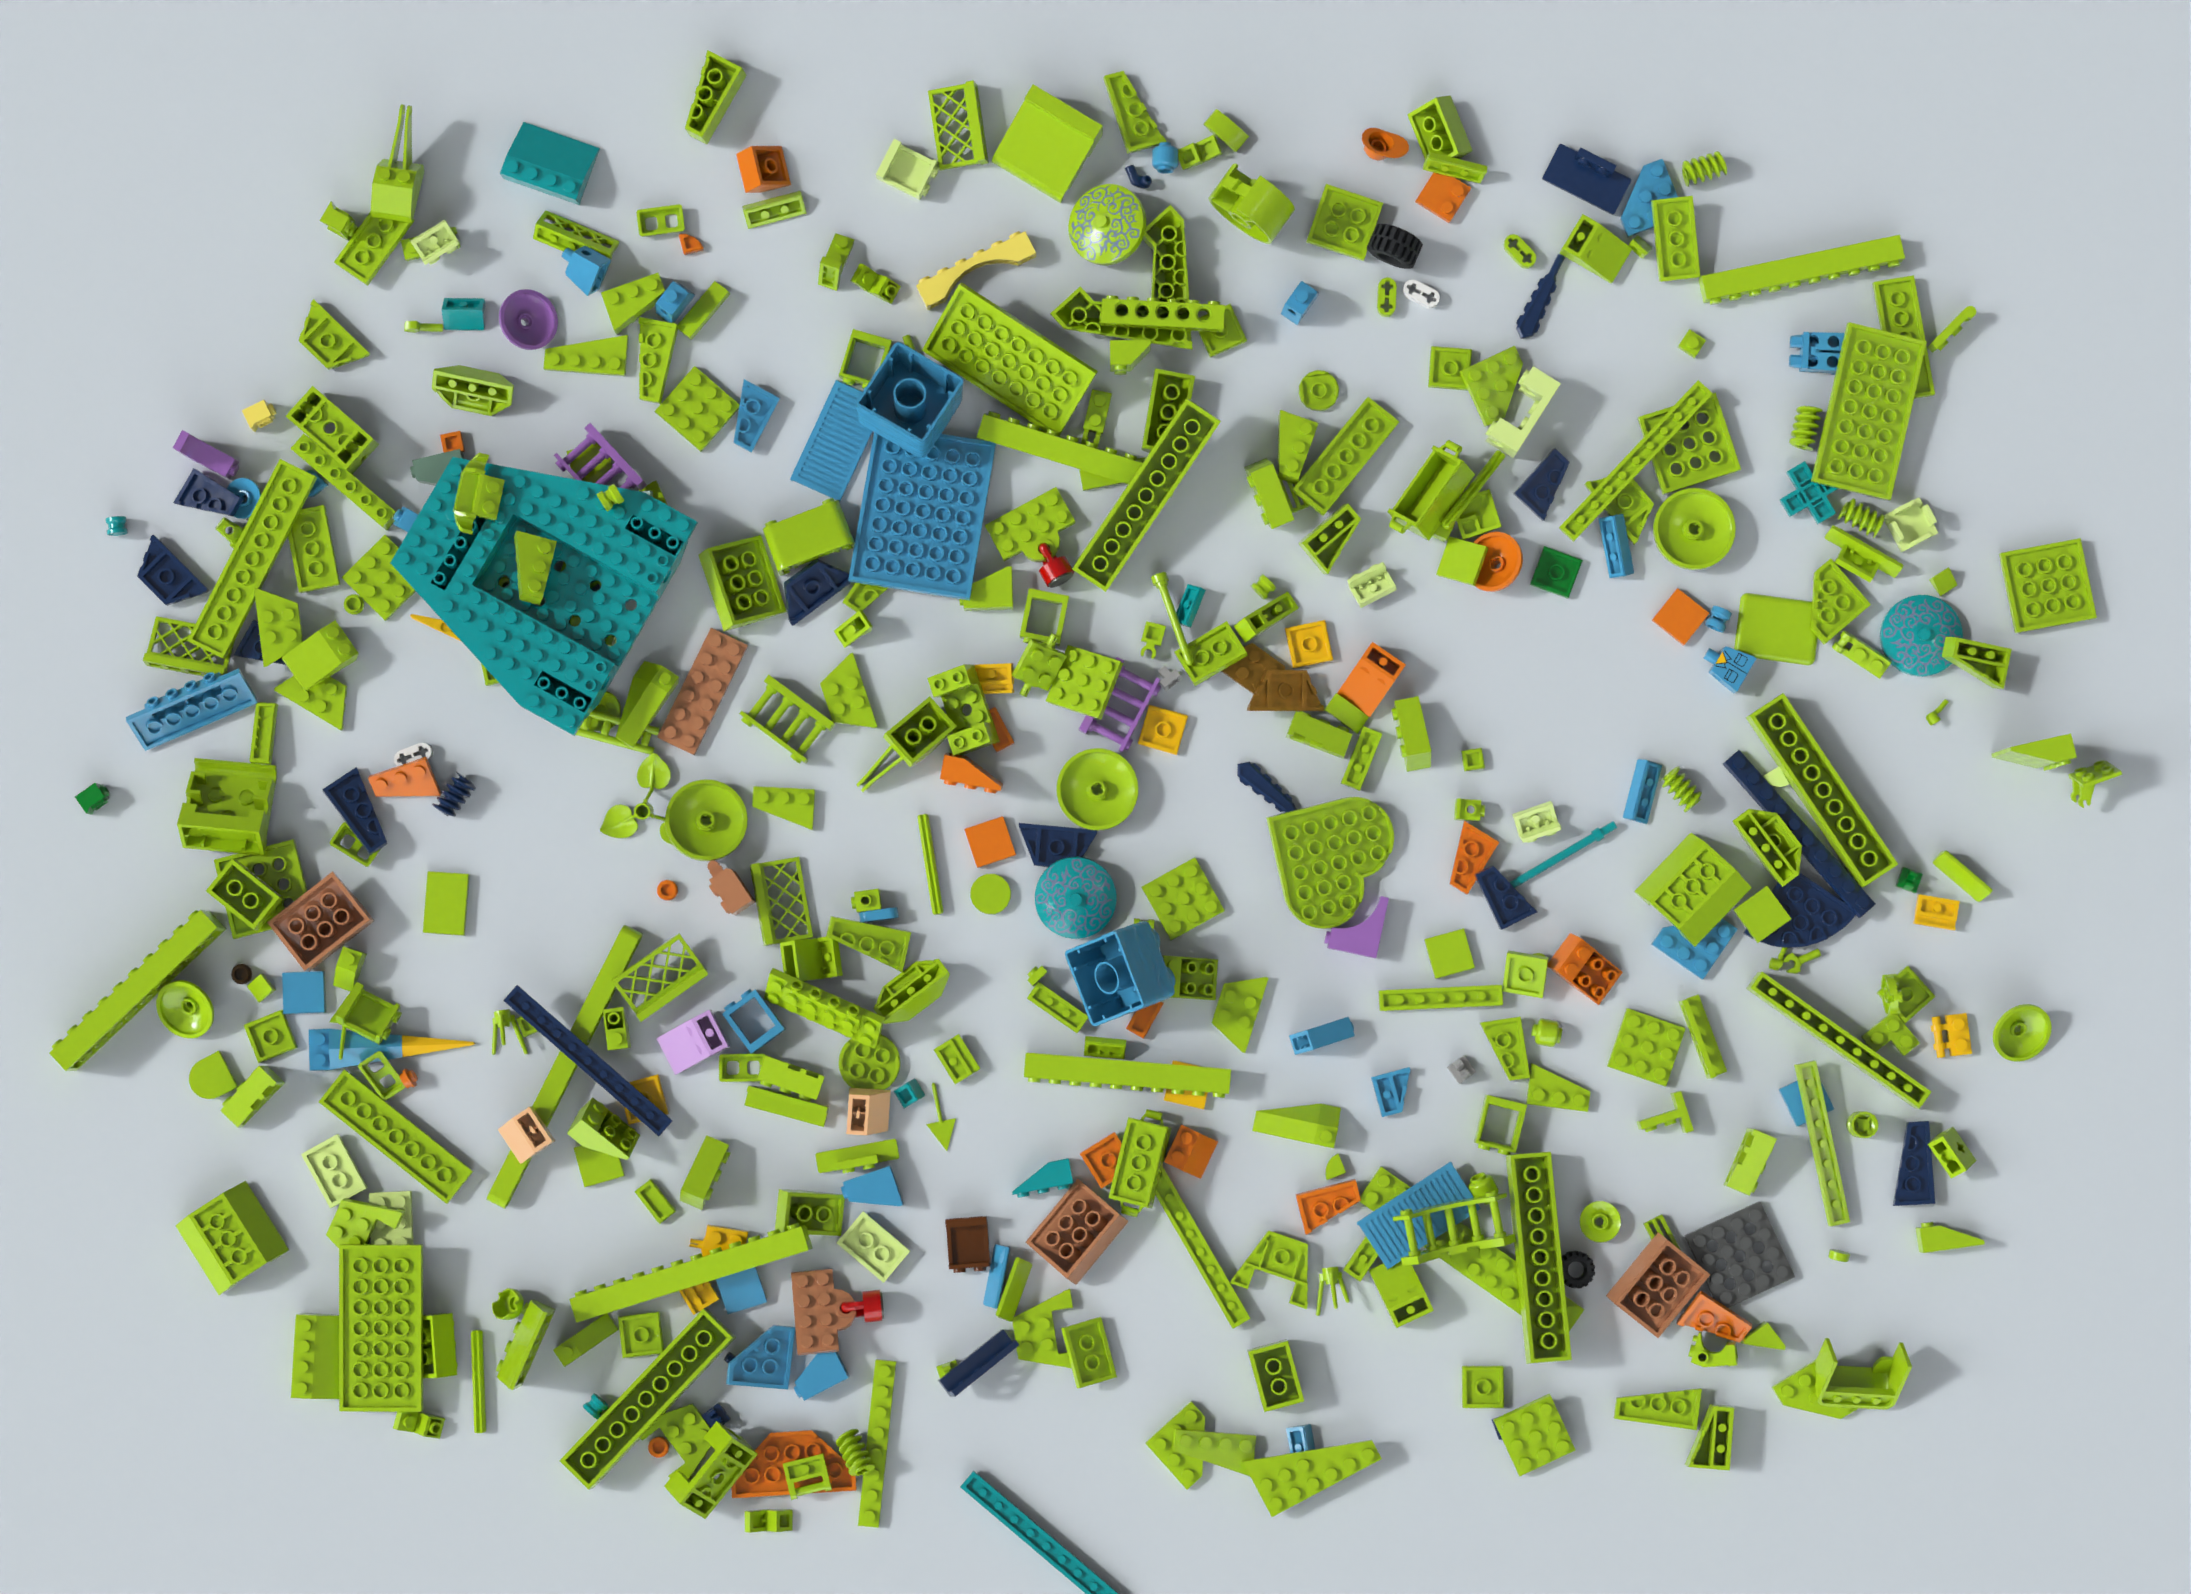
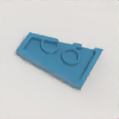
(753, 414)

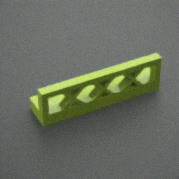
(559, 238)
(1702, 1036)
(786, 1106)

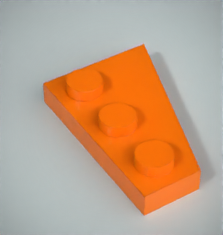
(406, 780)
(1471, 856)
(1324, 1203)
(1711, 1316)

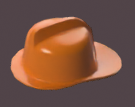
(1383, 144)

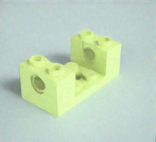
(1540, 389)

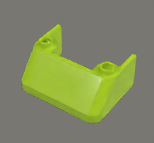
(1860, 1386)

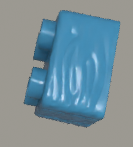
(910, 400)
(1120, 972)

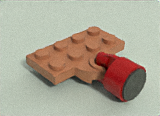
(824, 1311)

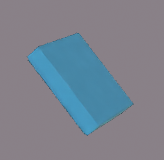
(304, 992)
(1792, 1099)
(741, 1290)

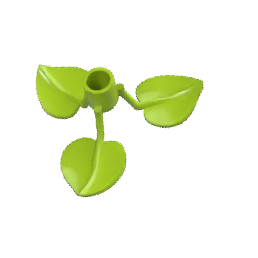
(619, 818)

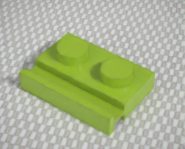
(957, 1059)

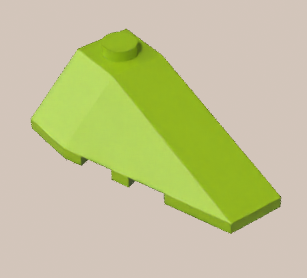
(646, 696)
(1305, 1123)

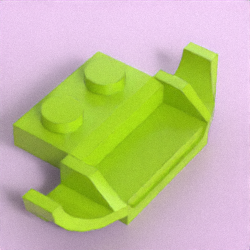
(476, 494)

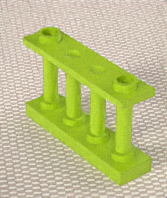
(788, 700)

